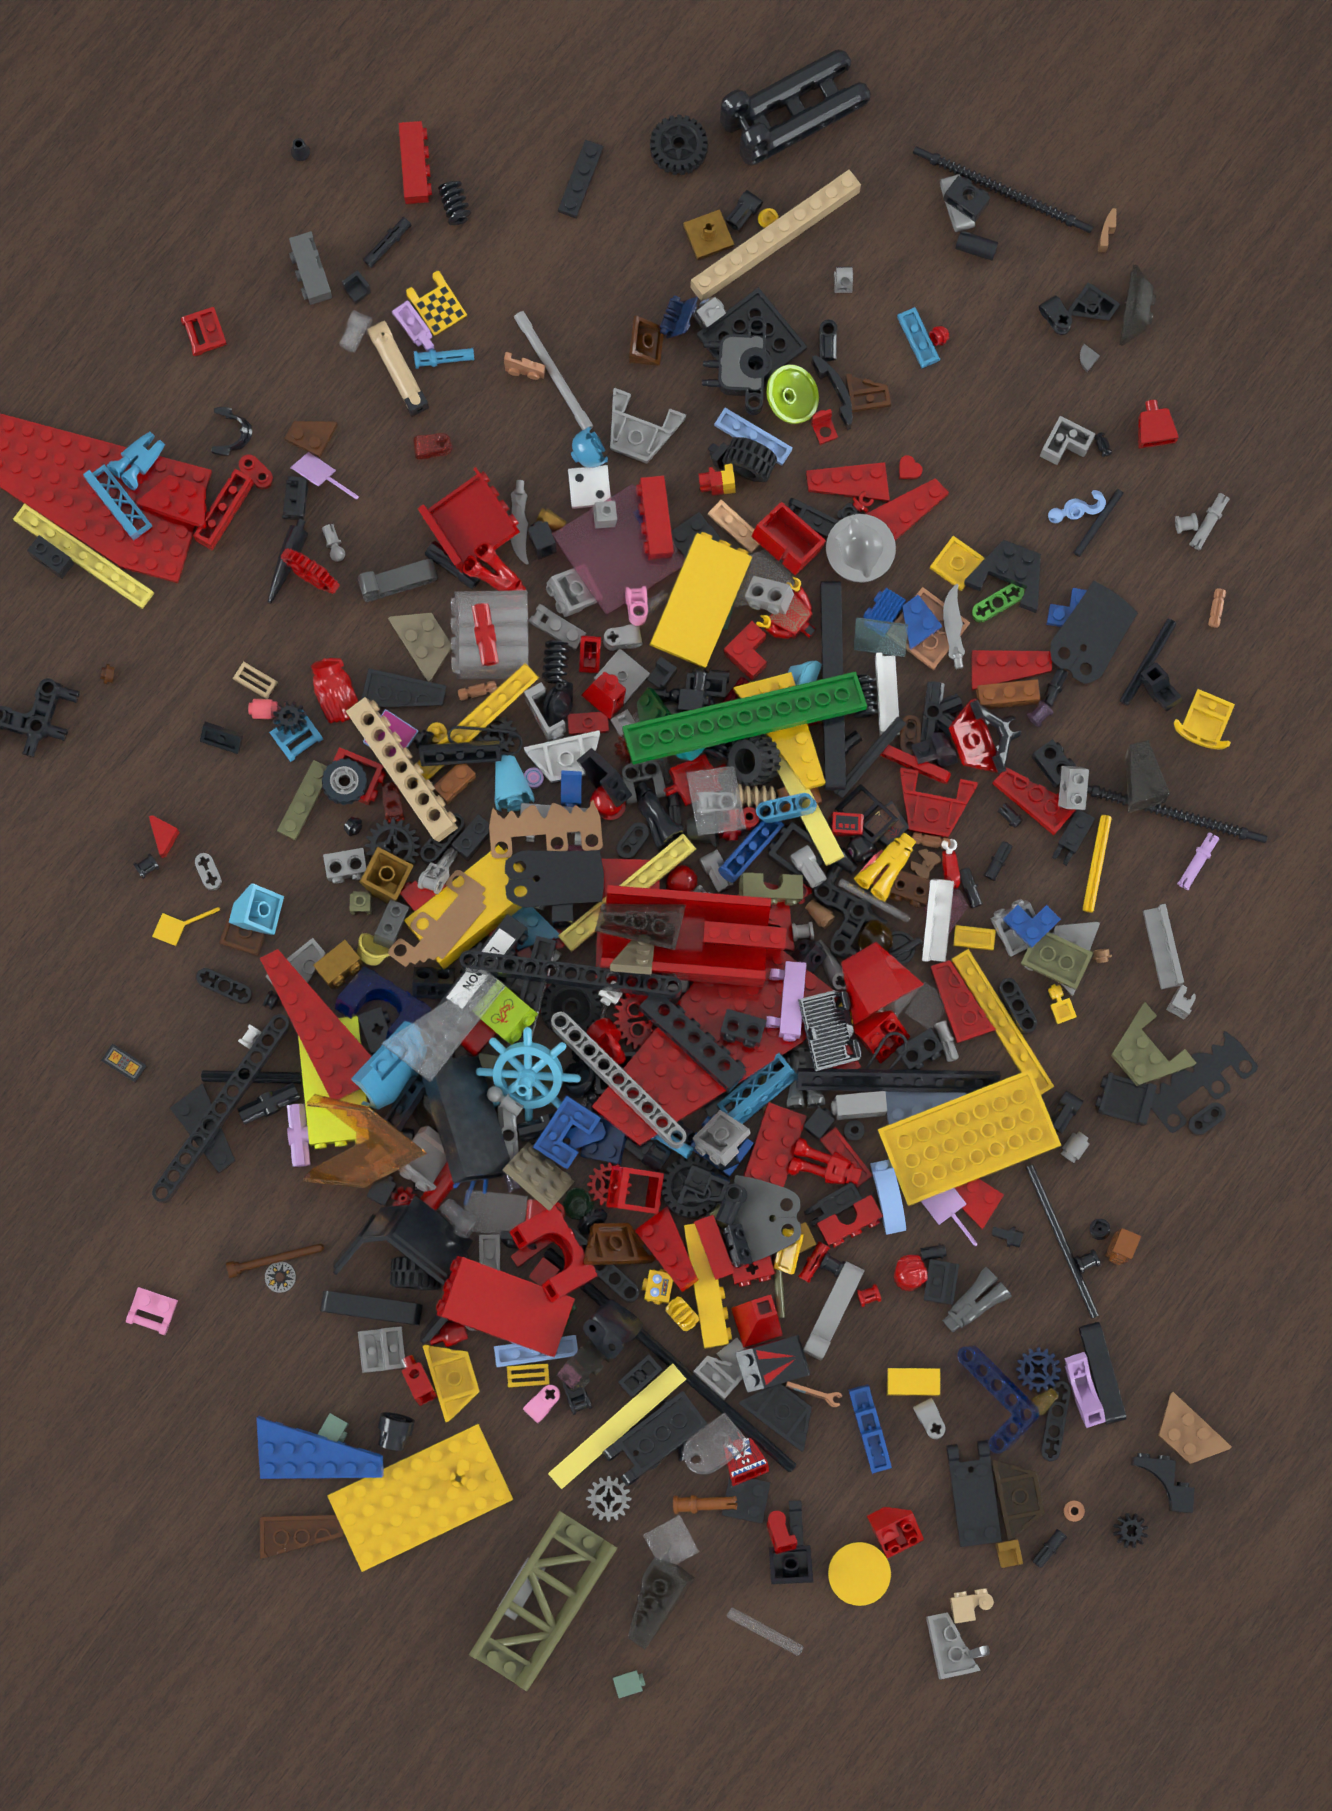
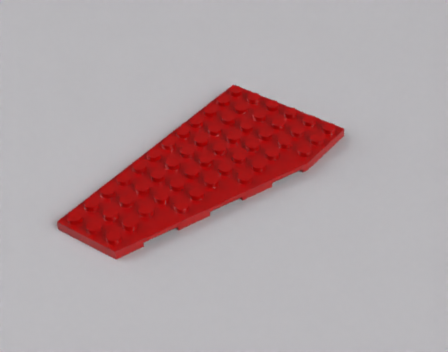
(46, 473)
(677, 1079)

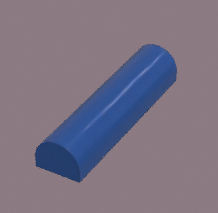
(749, 849)

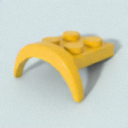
(1206, 721)

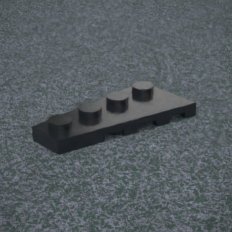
(401, 691)
(189, 1113)

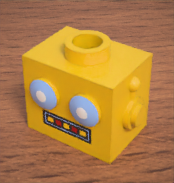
(657, 1287)

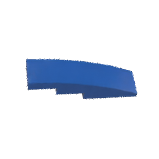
(870, 1428)

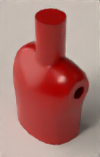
(450, 1334)

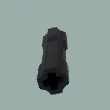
(439, 556)

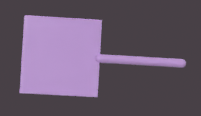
(317, 472)
(944, 1206)

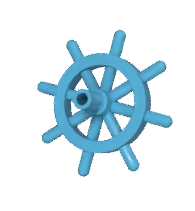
(528, 1074)

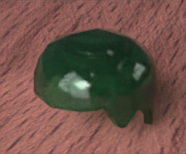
(578, 1203)

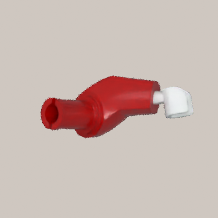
(950, 863)

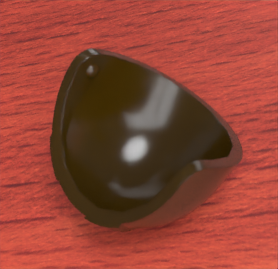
(875, 932)

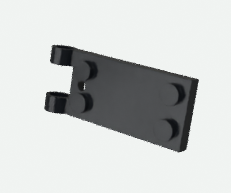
(657, 1436)
(974, 1497)

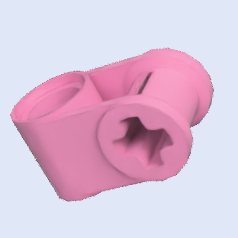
(636, 602)
(539, 1405)

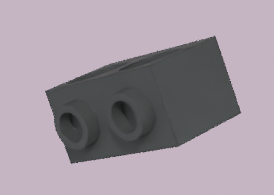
(391, 924)

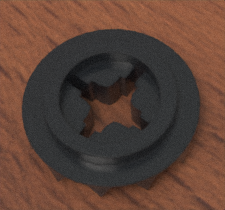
(593, 1217)

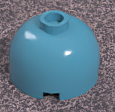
(588, 449)

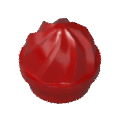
(939, 335)

